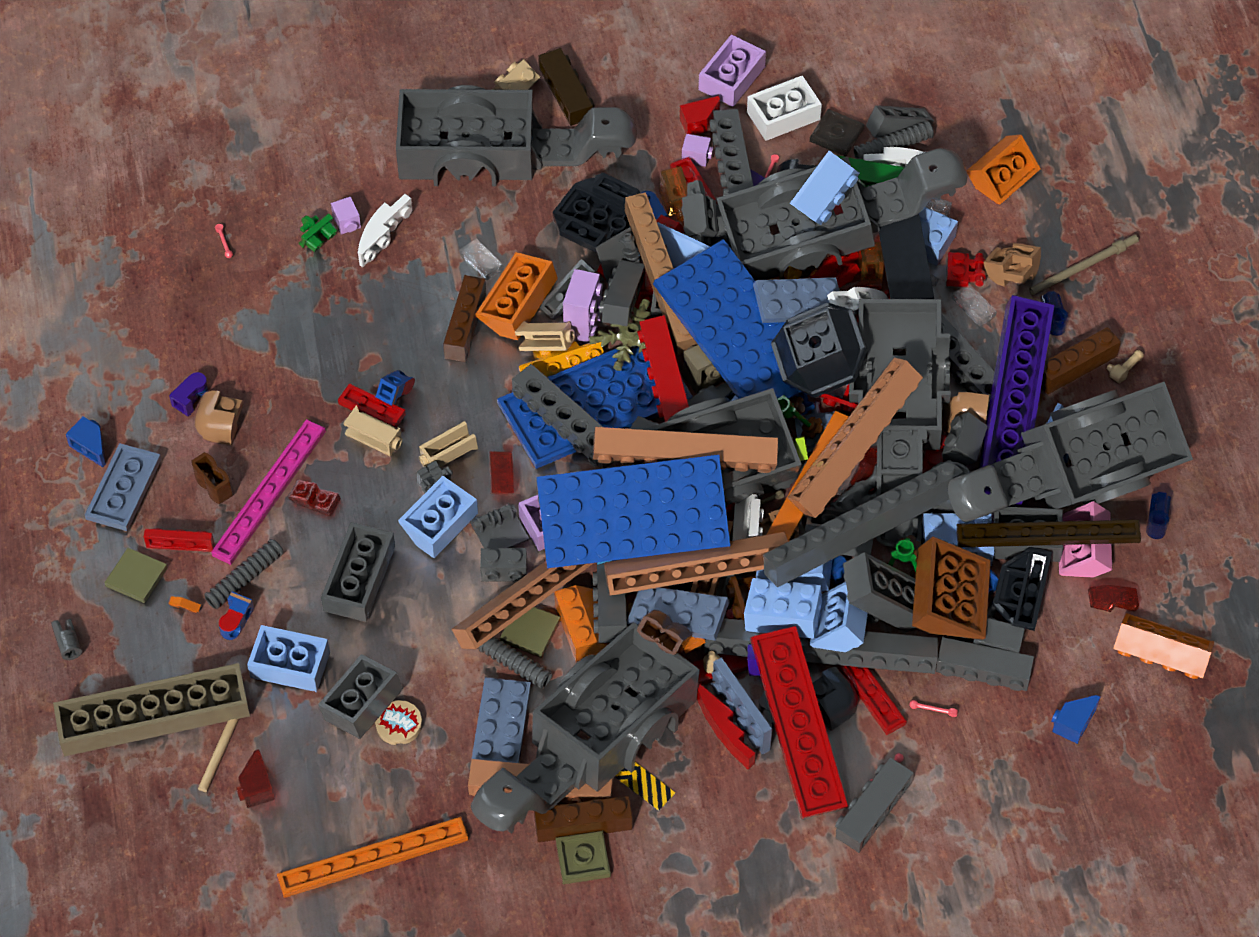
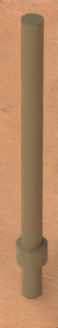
(1116, 248)

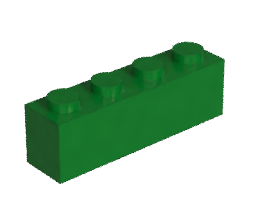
(872, 172)

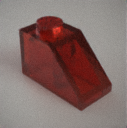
(254, 782)

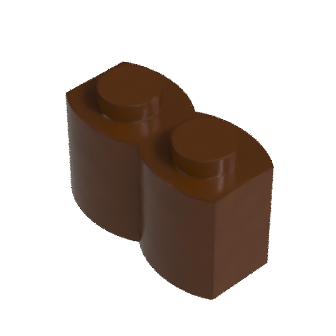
(212, 478)
(668, 635)

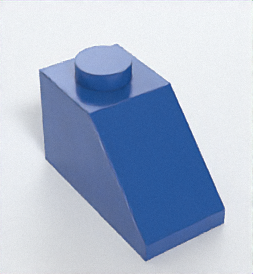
(88, 440)
(1074, 718)

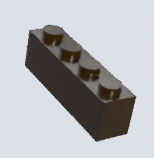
(565, 85)

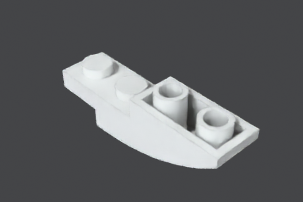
(894, 156)
(377, 231)
(850, 298)

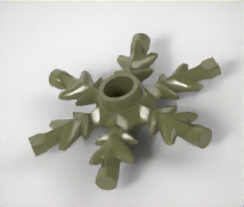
(627, 335)

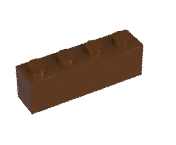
(463, 320)
(1080, 360)
(584, 817)

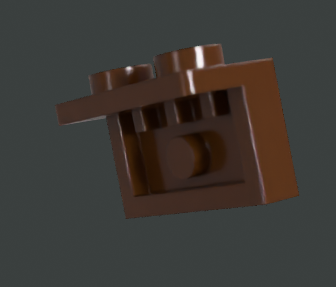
(738, 592)

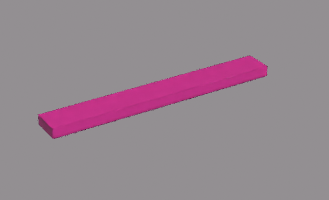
(268, 492)

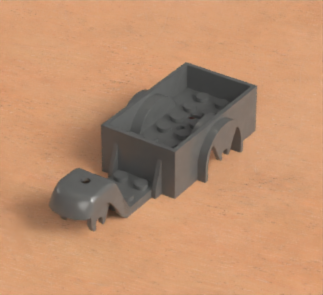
(477, 128)
(865, 209)
(917, 329)
(749, 416)
(1099, 458)
(593, 702)

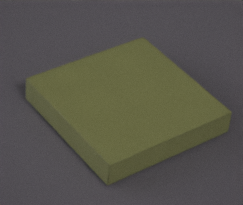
(136, 575)
(531, 631)
(582, 857)

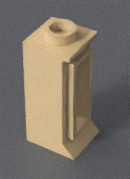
(545, 343)
(373, 432)
(448, 446)

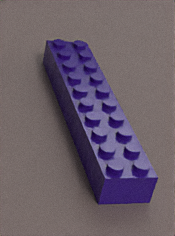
(1016, 379)

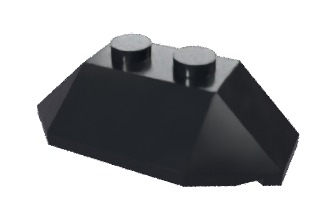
(1022, 587)

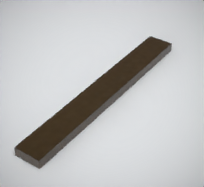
(1048, 533)

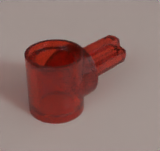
(866, 469)

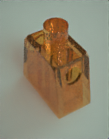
(672, 190)
(872, 258)

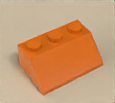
(1003, 168)
(577, 618)

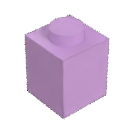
(697, 149)
(345, 215)

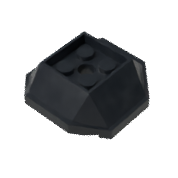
(593, 210)
(830, 364)

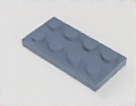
(790, 297)
(123, 487)
(695, 611)
(745, 711)
(501, 720)

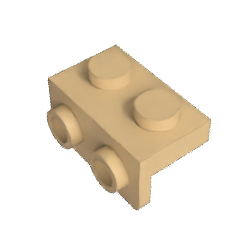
(520, 77)

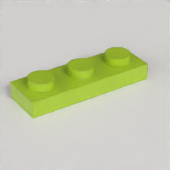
(801, 448)

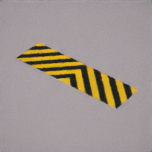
(646, 786)

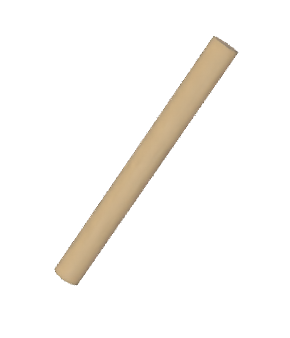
(217, 755)

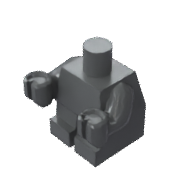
(431, 474)

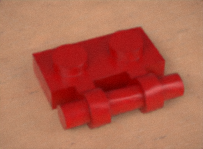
(958, 269)

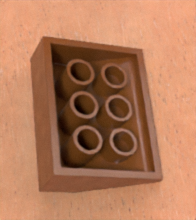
(951, 590)

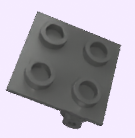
(615, 249)
(499, 528)

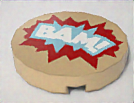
(399, 723)

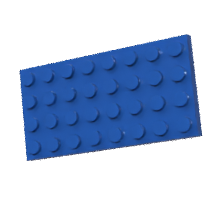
(721, 312)
(600, 390)
(633, 511)

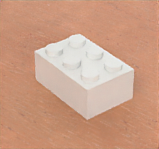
(784, 108)

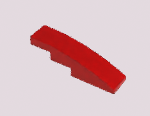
(721, 721)

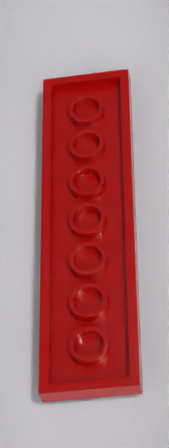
(798, 722)

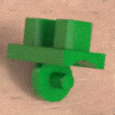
(311, 237)

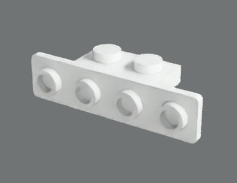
(747, 518)

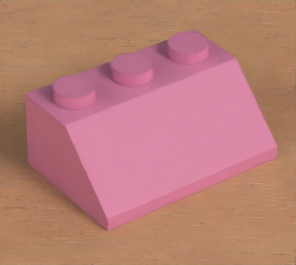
(1086, 559)

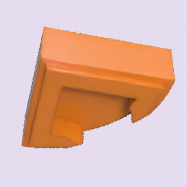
(184, 603)

